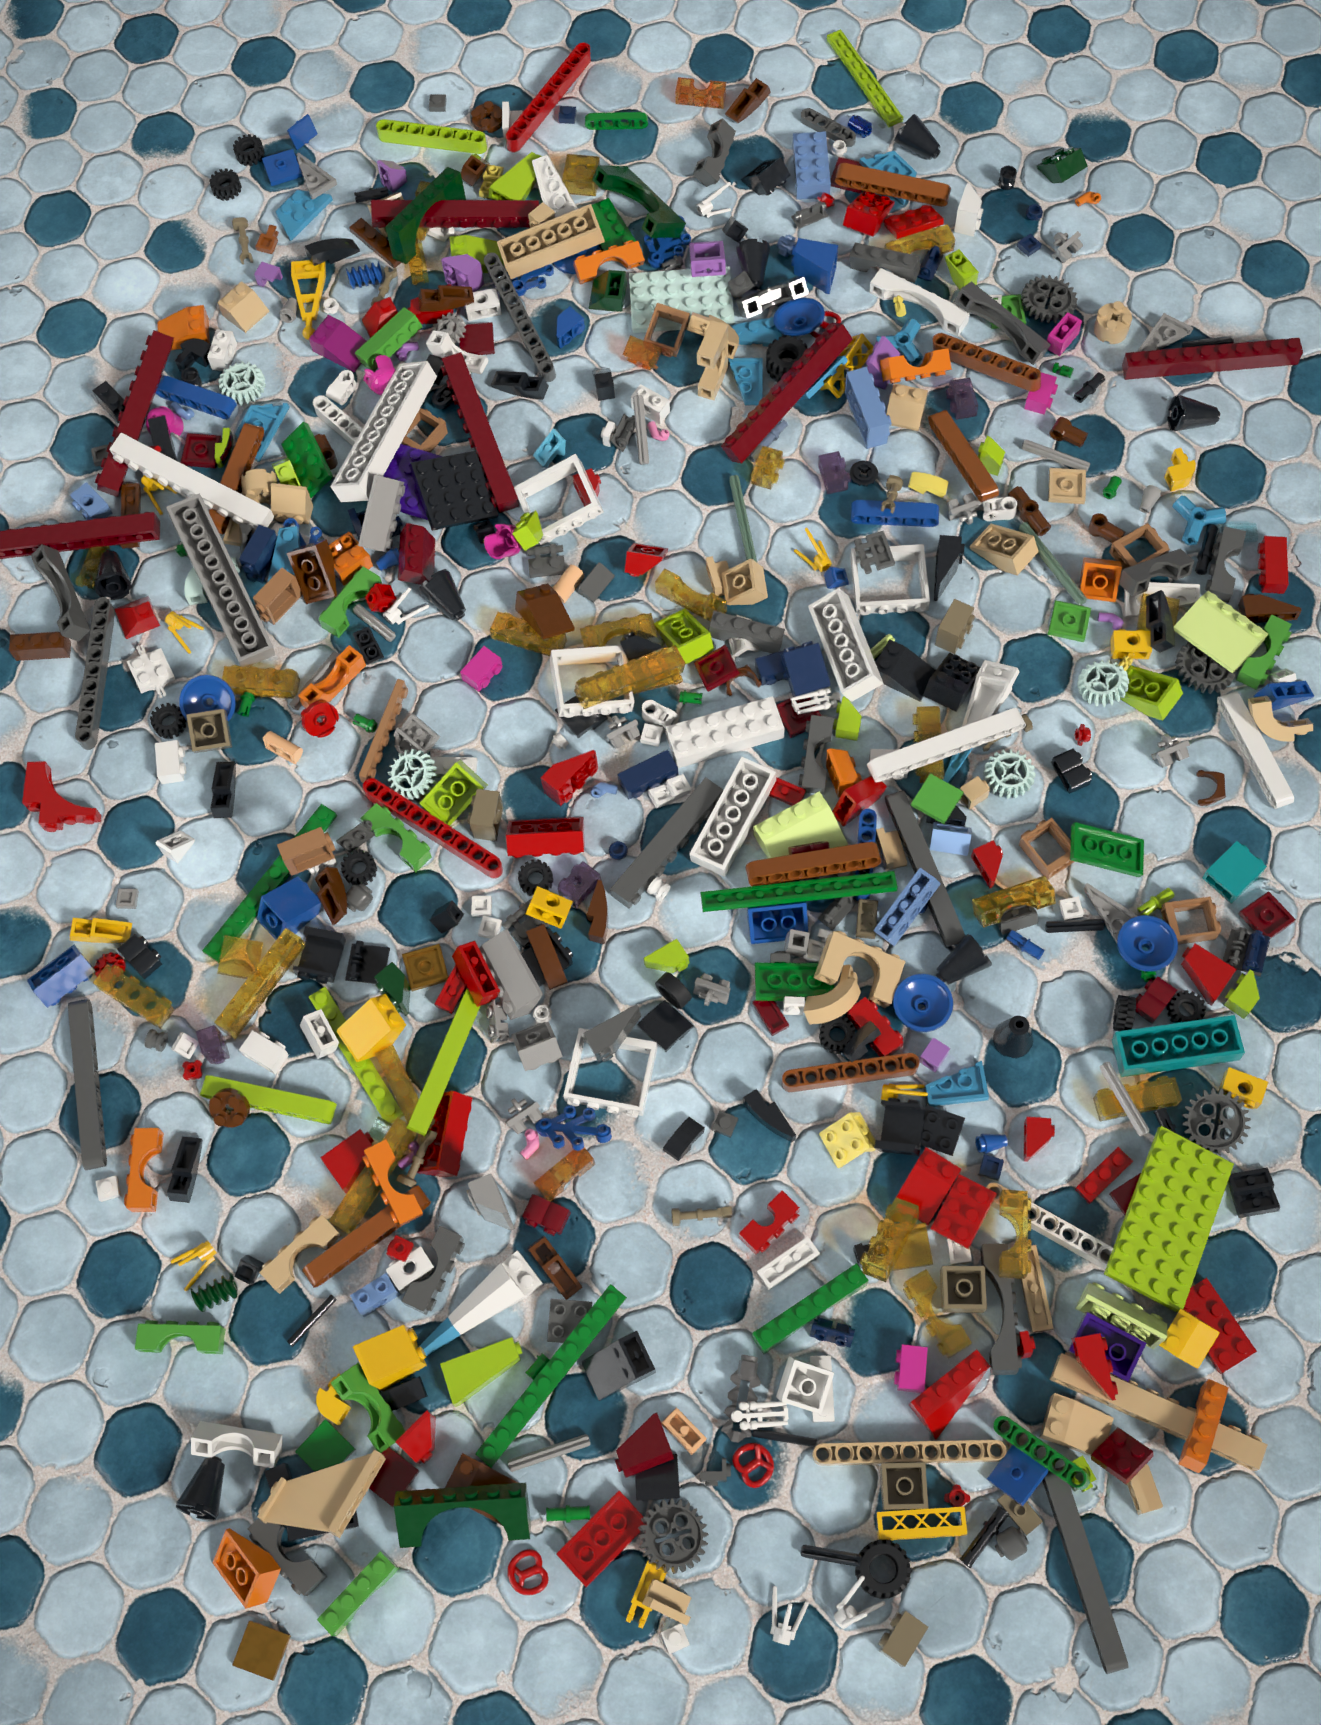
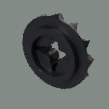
(864, 467)

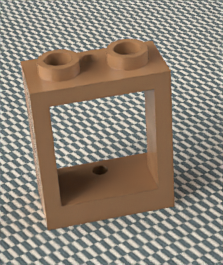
(673, 315)
(434, 438)
(1120, 553)
(277, 596)
(1061, 838)
(307, 850)
(1214, 927)

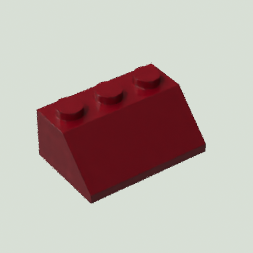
(416, 554)

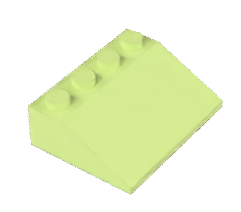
(1220, 631)
(799, 825)
(1123, 1315)

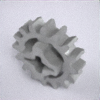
(451, 324)

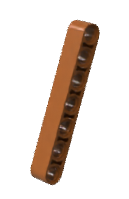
(893, 184)
(989, 362)
(963, 456)
(239, 463)
(813, 864)
(858, 1066)
(357, 1242)

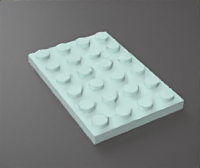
(680, 291)

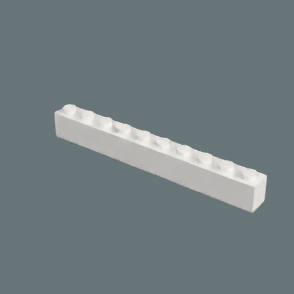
(190, 482)

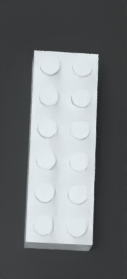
(845, 645)
(724, 732)
(733, 816)

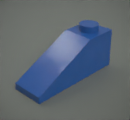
(1286, 693)

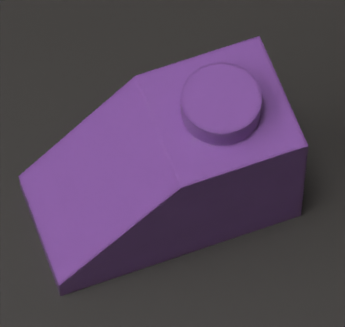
(391, 174)

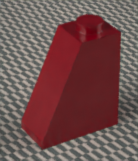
(644, 1448)

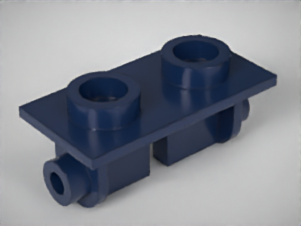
(930, 264)
(1256, 952)
(840, 1336)

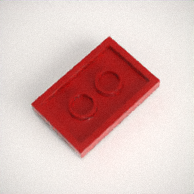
(913, 221)
(963, 1211)

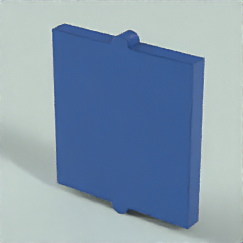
(302, 132)

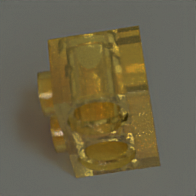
(765, 467)

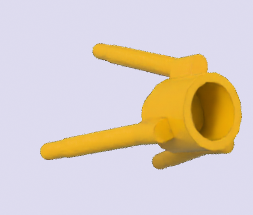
(153, 485)
(821, 560)
(177, 622)
(893, 1090)
(203, 1251)

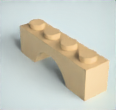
(280, 1269)

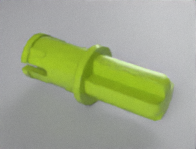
(1156, 901)

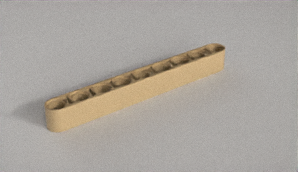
(919, 1452)

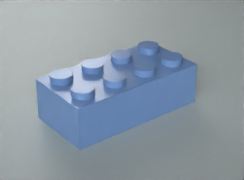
(811, 165)
(867, 407)

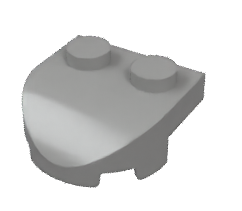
(415, 735)

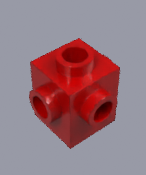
(380, 597)

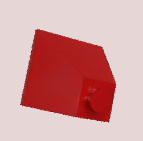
(379, 315)
(642, 558)
(137, 617)
(420, 1438)

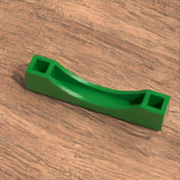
(810, 1307)

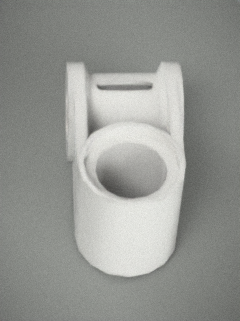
(342, 388)
(998, 508)
(660, 717)

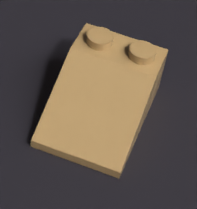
(1005, 548)
(1075, 1425)

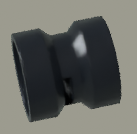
(1007, 177)
(191, 376)

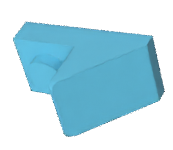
(550, 447)

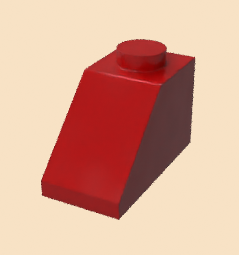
(578, 484)
(988, 860)
(1036, 1135)

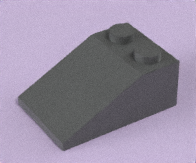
(609, 1035)

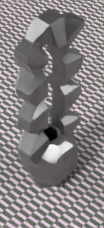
(748, 1372)

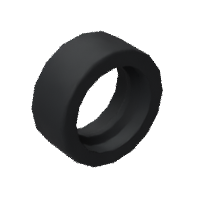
(673, 990)

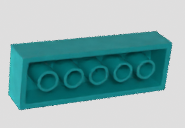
(1177, 1046)

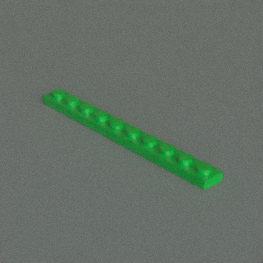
(272, 879)
(798, 891)
(550, 1376)

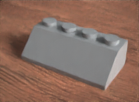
(381, 513)
(514, 979)
(489, 1202)

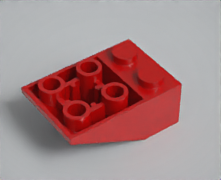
(868, 213)
(568, 776)
(1091, 1356)

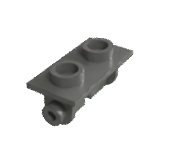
(809, 216)
(623, 432)
(356, 836)
(837, 911)

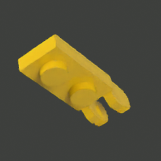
(648, 1575)

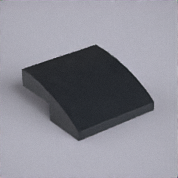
(581, 724)
(665, 1025)
(1253, 1192)
(658, 1482)

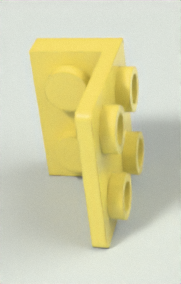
(848, 1138)

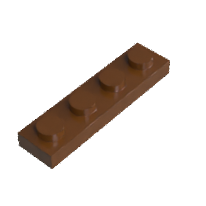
(374, 241)
(130, 504)

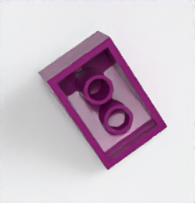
(337, 343)

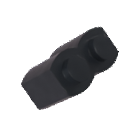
(1071, 770)
(140, 956)

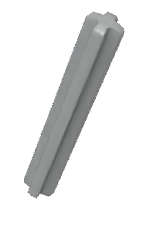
(641, 433)
(1055, 455)
(320, 675)
(1124, 1099)
(549, 1452)

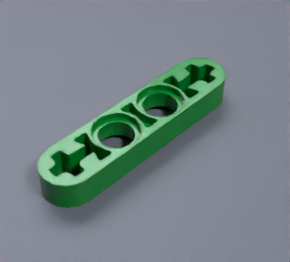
(616, 120)

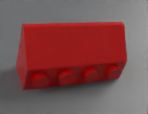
(545, 836)

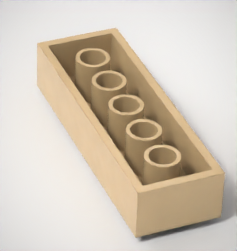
(550, 241)

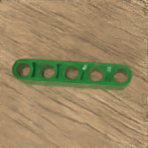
(1048, 1460)

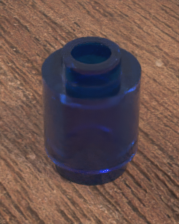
(860, 126)

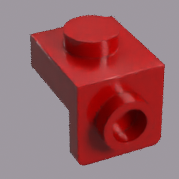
(399, 1249)
(1027, 1345)

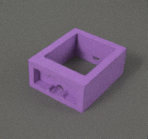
(714, 260)

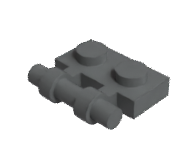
(879, 549)
(546, 565)
(519, 933)

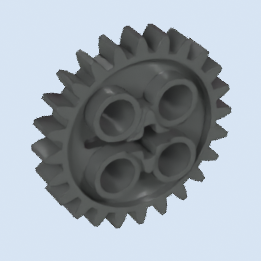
(1036, 295)
(1192, 666)
(1235, 1124)
(679, 1554)

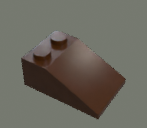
(314, 571)
(543, 611)
(474, 1473)

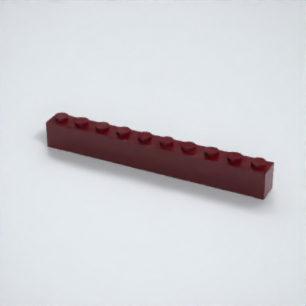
(460, 213)
(1212, 358)
(786, 392)
(136, 408)
(479, 431)
(80, 534)

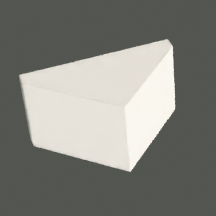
(175, 845)

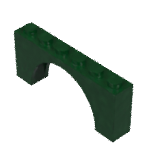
(661, 219)
(404, 226)
(503, 1501)

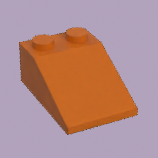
(185, 325)
(246, 1569)

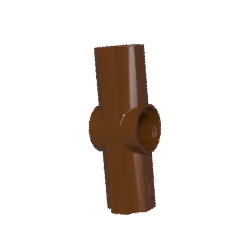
(1034, 518)

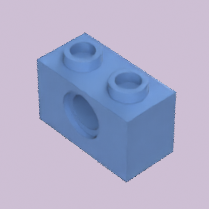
(90, 503)
(375, 1295)

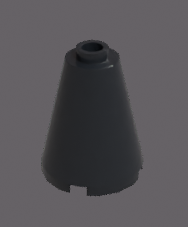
(918, 138)
(753, 259)
(1191, 414)
(112, 577)
(444, 594)
(963, 961)
(1013, 1037)
(204, 1490)

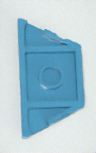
(891, 163)
(300, 211)
(267, 417)

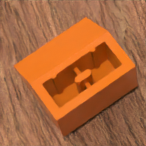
(348, 557)

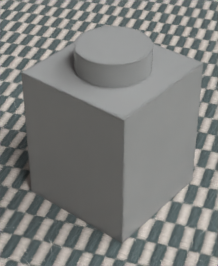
(796, 942)

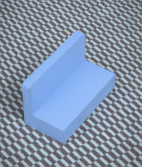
(950, 838)

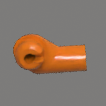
(1088, 197)

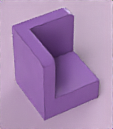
(267, 272)
(934, 1054)

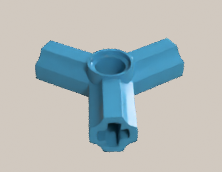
(903, 342)
(1194, 526)

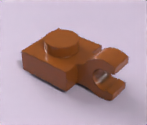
(268, 241)

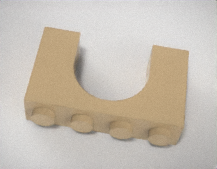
(714, 357)
(886, 967)

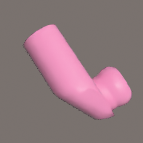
(657, 434)
(532, 1143)

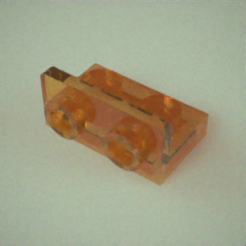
(642, 352)

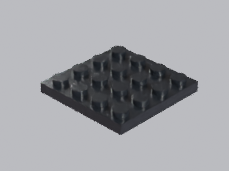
(453, 490)

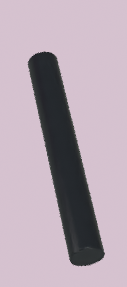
(311, 1320)
(783, 1437)

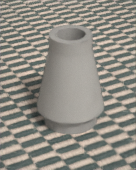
(289, 310)
(1149, 498)

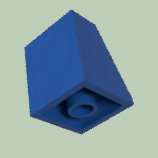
(815, 262)
(288, 907)

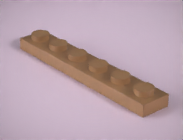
(386, 725)

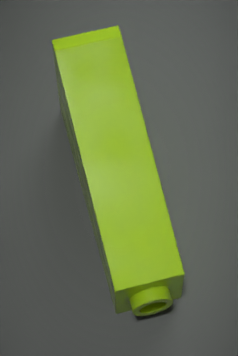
(516, 182)
(479, 1368)

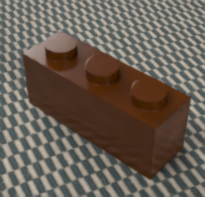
(39, 646)

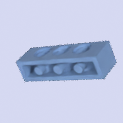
(907, 906)

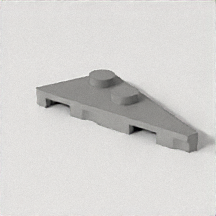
(315, 178)
(1165, 333)
(1110, 911)

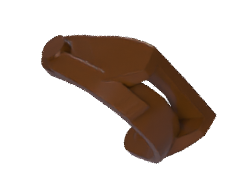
(744, 671)
(1220, 793)

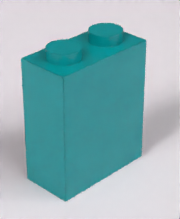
(1234, 872)

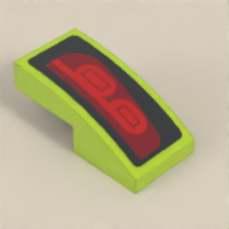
(223, 449)

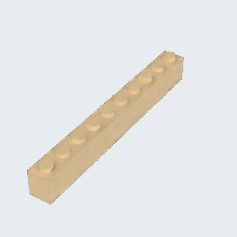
(1159, 1412)

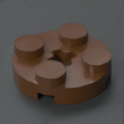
(484, 110)
(228, 1118)

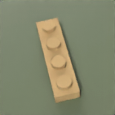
(1035, 1296)

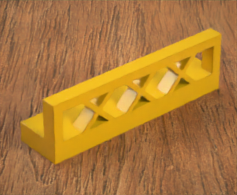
(853, 349)
(918, 1533)

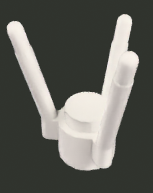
(705, 206)
(393, 613)
(847, 1614)
(783, 1633)

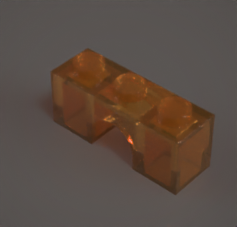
(711, 97)
(555, 1179)

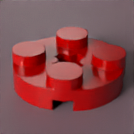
(311, 714)

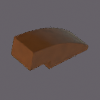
(748, 101)
(445, 298)
(332, 894)
(598, 915)
(546, 956)
(554, 1267)

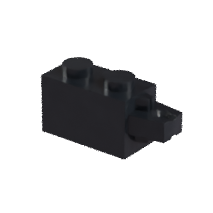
(109, 399)

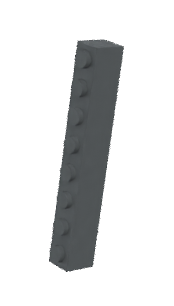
(666, 843)

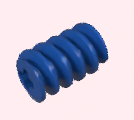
(365, 275)

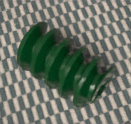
(215, 1293)

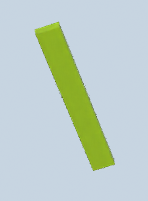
(864, 78)
(443, 1065)

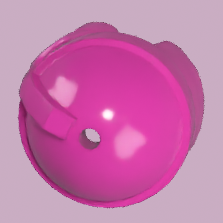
(379, 379)
(174, 421)
(502, 543)

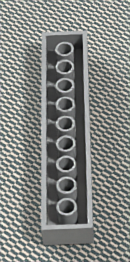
(220, 581)

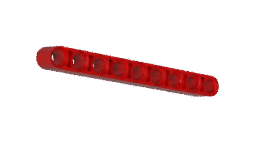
(548, 97)
(436, 835)

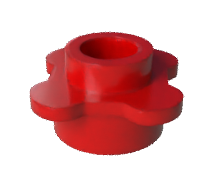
(828, 199)
(1082, 734)
(196, 1074)
(957, 1491)

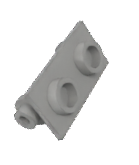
(496, 1028)

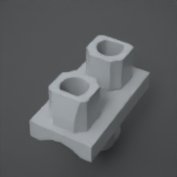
(1061, 240)
(964, 512)
(615, 736)
(1164, 755)
(711, 991)
(531, 1110)

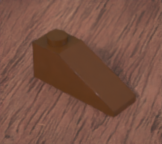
(1260, 608)

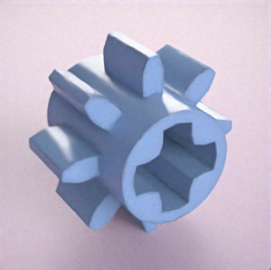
(786, 244)

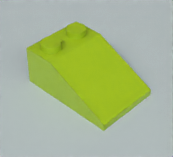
(474, 247)
(686, 633)
(1151, 692)
(453, 793)

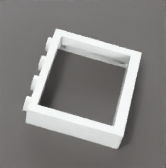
(550, 477)
(899, 553)
(585, 656)
(630, 1044)

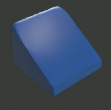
(835, 577)

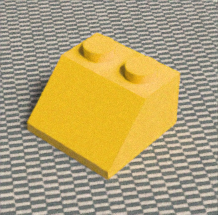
(1189, 1338)

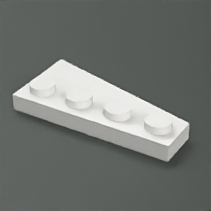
(551, 187)
(1186, 593)

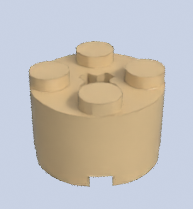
(1112, 322)
(257, 485)

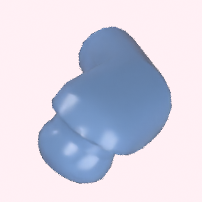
(187, 415)
(603, 788)

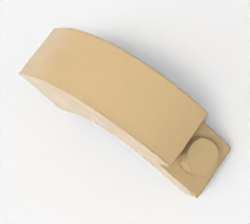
(700, 324)
(1261, 712)
(836, 1002)

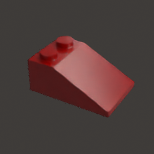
(929, 1183)

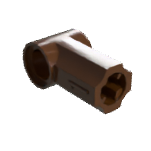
(1065, 431)
(327, 451)
(1106, 529)

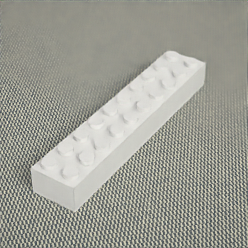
(384, 431)

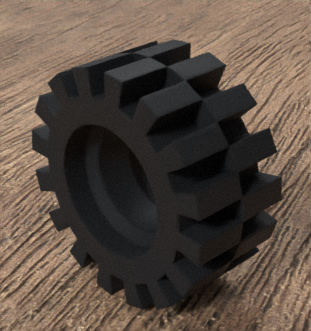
(246, 143)
(225, 177)
(170, 730)
(355, 858)
(531, 868)
(1190, 998)
(1124, 1013)
(828, 1042)

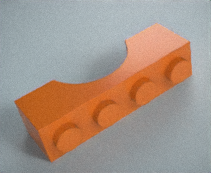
(628, 255)
(897, 367)
(347, 666)
(146, 1144)
(404, 1206)
(1202, 1434)

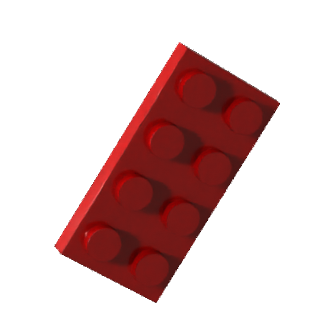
(1232, 1343)
(601, 1539)

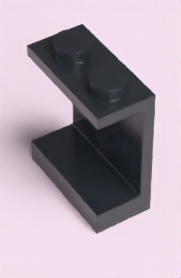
(320, 955)
(564, 956)
(901, 1127)

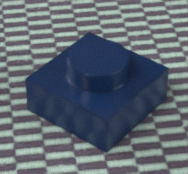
(567, 114)
(1029, 245)
(991, 1167)

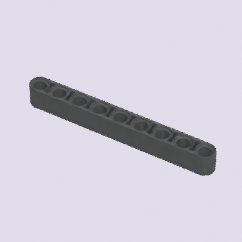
(522, 323)
(98, 679)
(920, 857)
(87, 1085)
(1085, 1574)

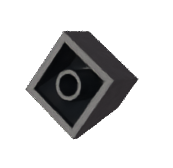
(767, 176)

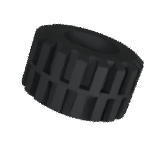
(780, 349)
(902, 1564)

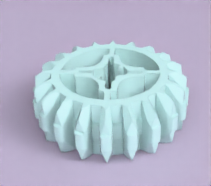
(242, 378)
(1109, 675)
(404, 769)
(1019, 784)

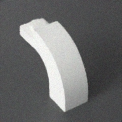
(442, 346)

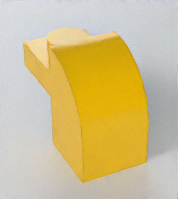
(1182, 471)
(330, 1405)

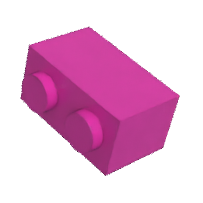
(1064, 333)
(1041, 399)
(481, 669)
(912, 1368)

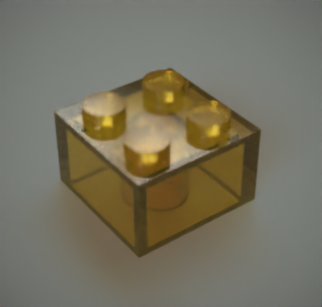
(579, 174)

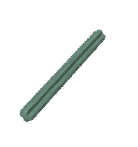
(742, 518)
(1055, 566)

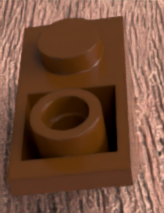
(473, 169)

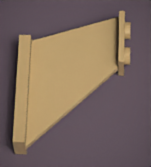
(322, 1498)

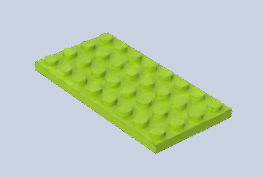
(1169, 1219)

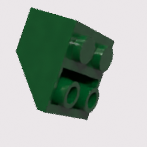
(1062, 164)
(609, 291)
(395, 985)

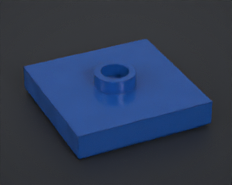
(282, 167)
(1017, 1475)

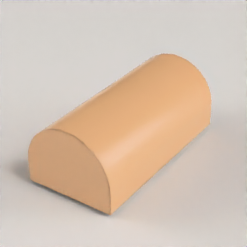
(568, 582)
(282, 747)
(683, 1431)

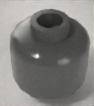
(359, 897)
(1011, 1543)

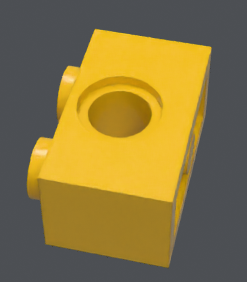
(1121, 647)
(549, 907)
(1254, 1087)

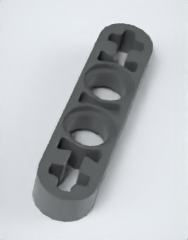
(844, 133)

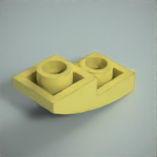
(490, 175)
(926, 482)

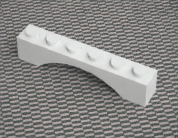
(950, 316)

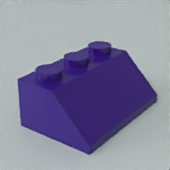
(1123, 1348)

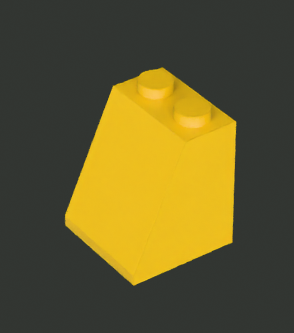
(371, 1028)
(390, 1357)

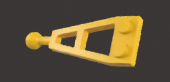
(307, 270)

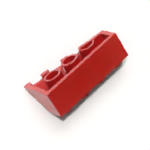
(451, 1125)
(944, 1398)

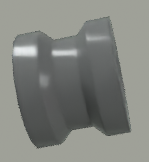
(156, 1040)

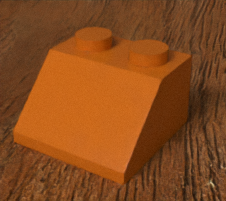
(1100, 579)
(841, 770)

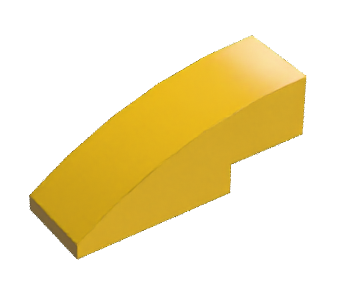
(100, 930)

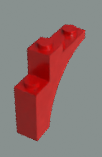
(54, 810)

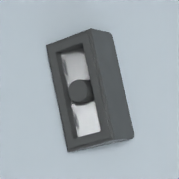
(245, 535)
(596, 582)
(1017, 918)

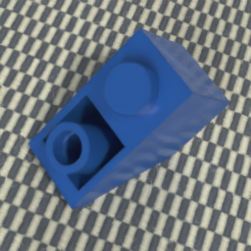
(568, 326)

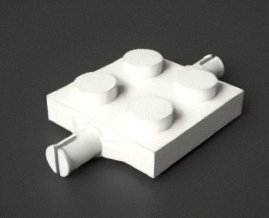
(151, 670)

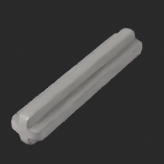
(373, 622)

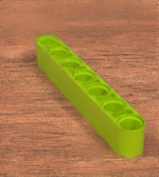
(431, 136)
(274, 1100)

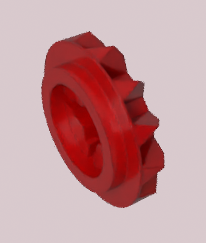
(112, 958)

